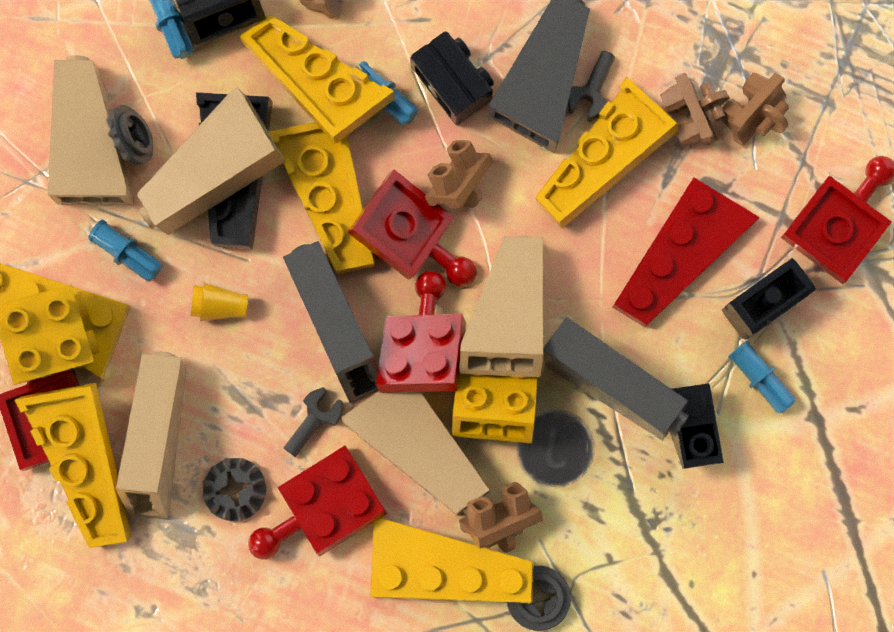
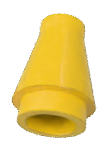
(217, 303)

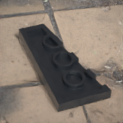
(235, 218)

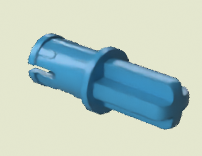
(172, 26)
(400, 108)
(125, 251)
(762, 377)

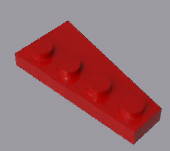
(687, 244)

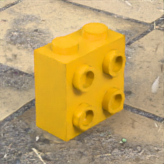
(45, 334)
(495, 407)

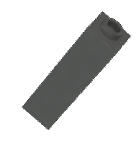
(541, 79)
(333, 320)
(614, 380)

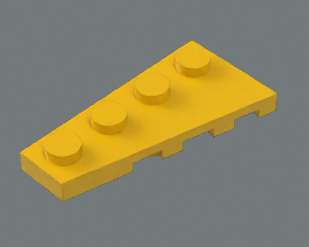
(321, 84)
(617, 143)
(328, 190)
(104, 314)
(78, 447)
(433, 566)

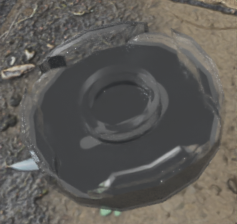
(559, 449)

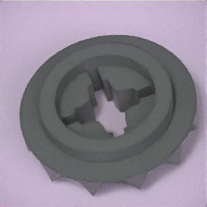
(130, 135)
(250, 498)
(554, 609)

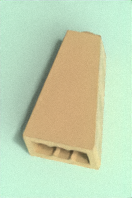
(82, 155)
(211, 165)
(508, 317)
(152, 436)
(419, 445)

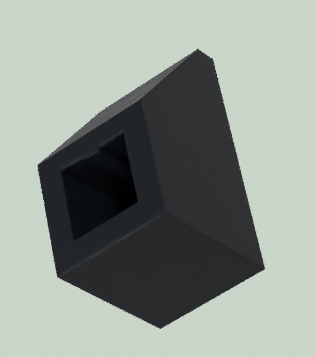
(698, 439)

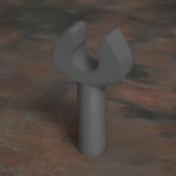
(592, 89)
(313, 420)

